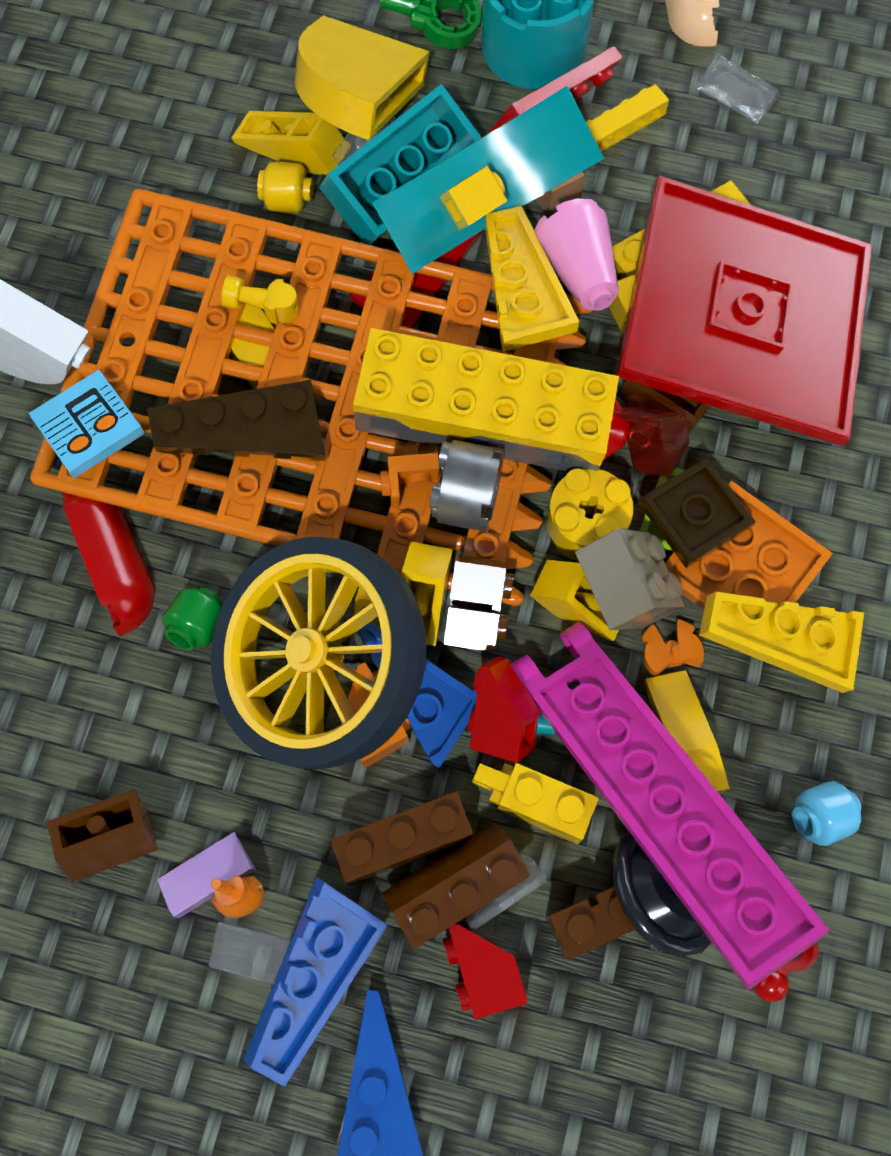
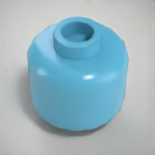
(827, 813)

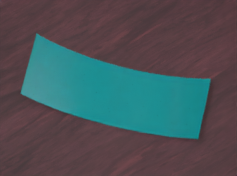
(527, 154)

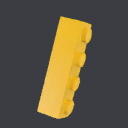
(628, 117)

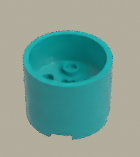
(535, 39)

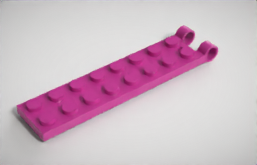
(673, 812)

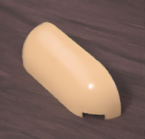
(693, 21)

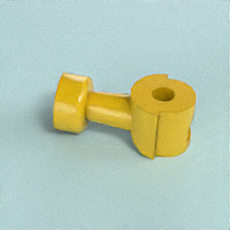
(277, 300)

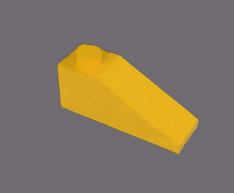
(291, 138)
(680, 712)

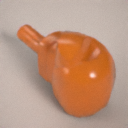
(237, 895)

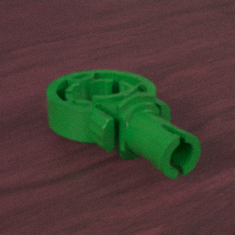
(424, 18)

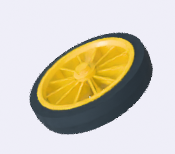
(316, 652)

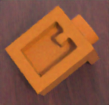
(412, 470)

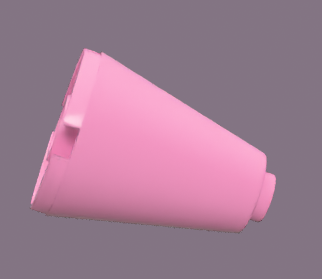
(581, 251)

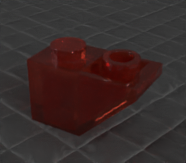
(656, 439)

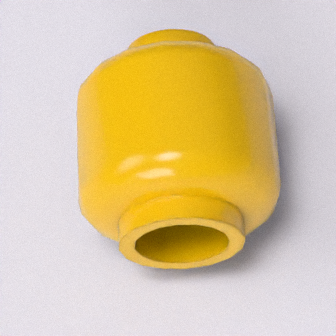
(284, 187)

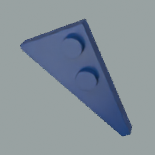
(440, 707)
(377, 1108)

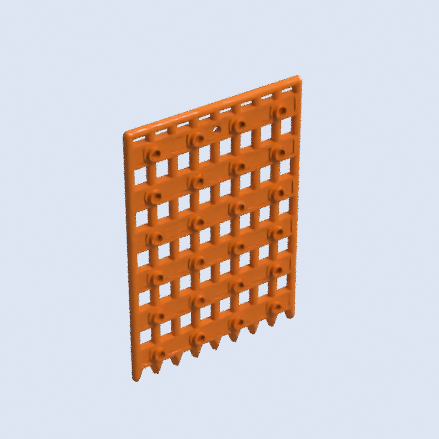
(286, 362)

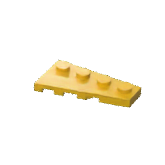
(525, 286)

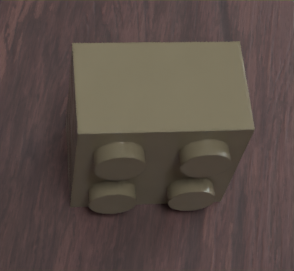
(630, 579)

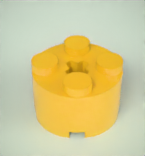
(583, 493)

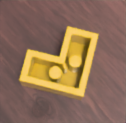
(427, 575)

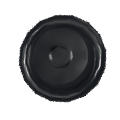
(653, 904)

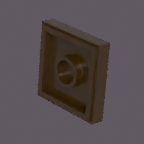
(696, 512)

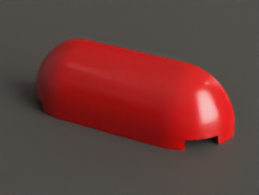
(111, 560)

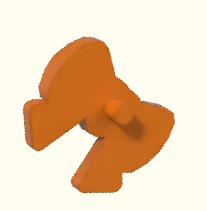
(685, 650)

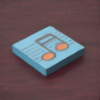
(86, 423)

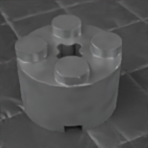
(467, 486)

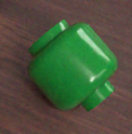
(192, 618)

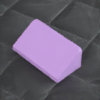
(190, 882)

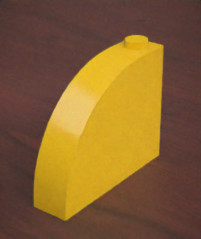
(356, 75)

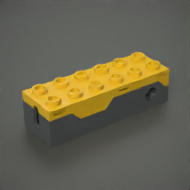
(488, 398)

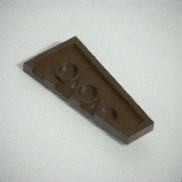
(256, 421)

